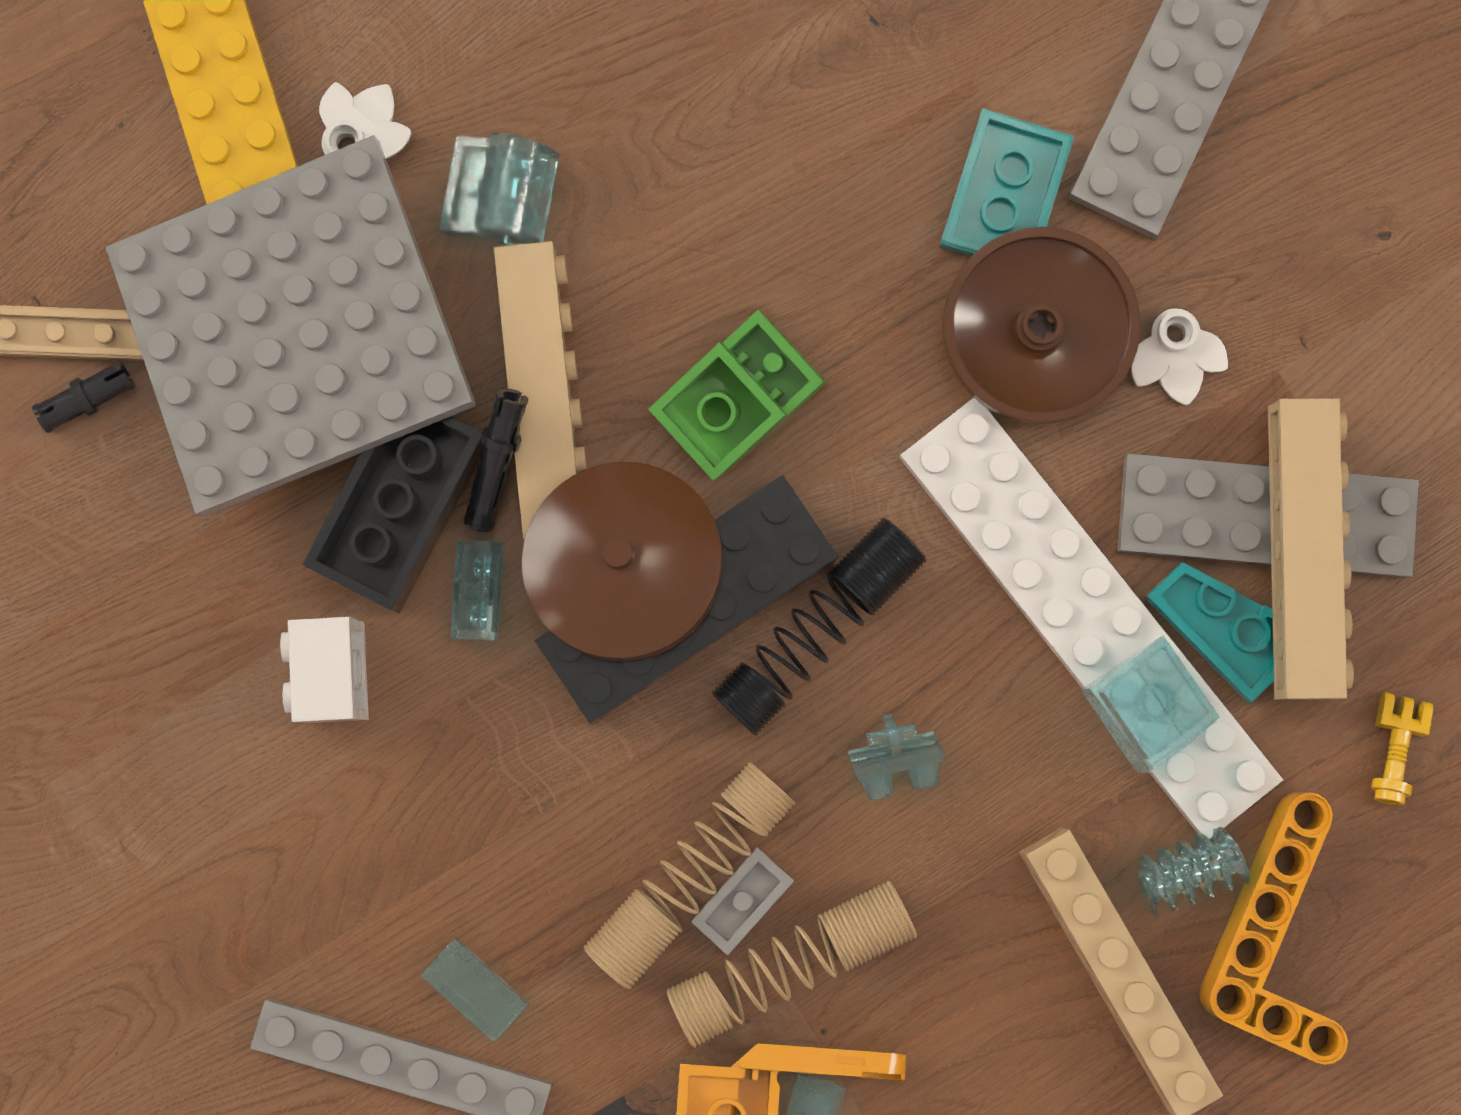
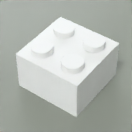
(325, 670)

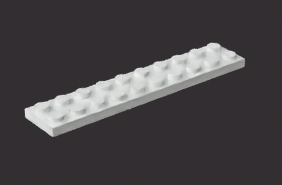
(1075, 597)

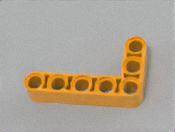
(1268, 935)

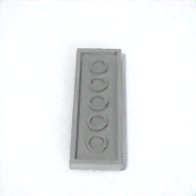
(1165, 110)
(1225, 514)

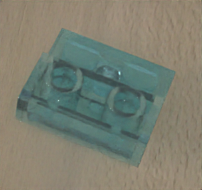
(499, 189)

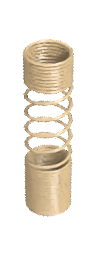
(640, 925)
(856, 930)

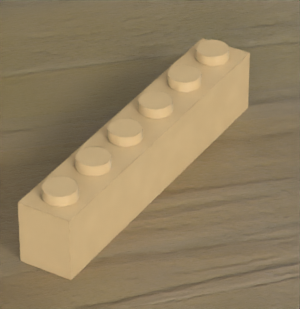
(540, 369)
(1308, 549)
(1120, 973)

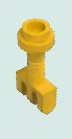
(1391, 787)

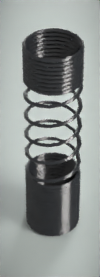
(867, 577)

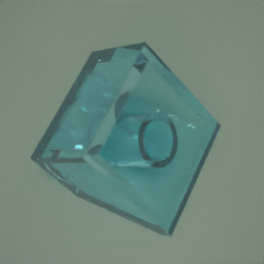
(1150, 705)

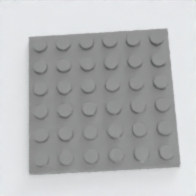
(289, 326)

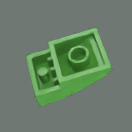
(737, 395)

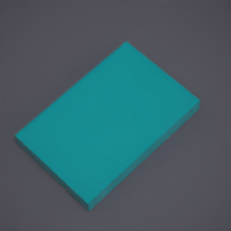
(1005, 181)

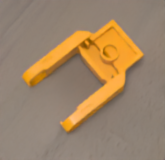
(752, 1083)

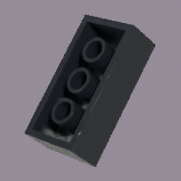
(395, 511)

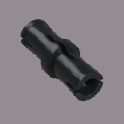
(83, 396)

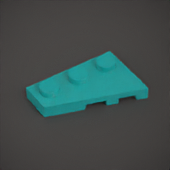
(1221, 626)

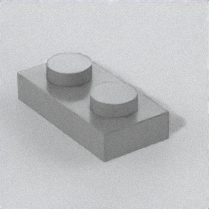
(742, 901)

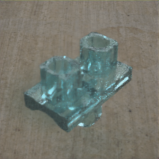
(895, 751)

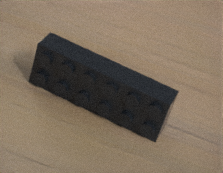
(766, 554)

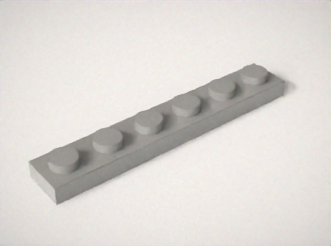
(396, 1062)

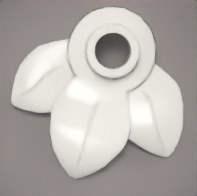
(361, 117)
(1178, 364)

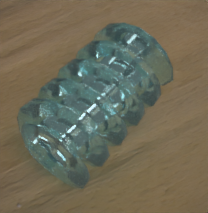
(1190, 869)

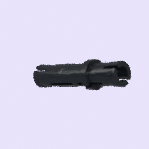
(499, 444)

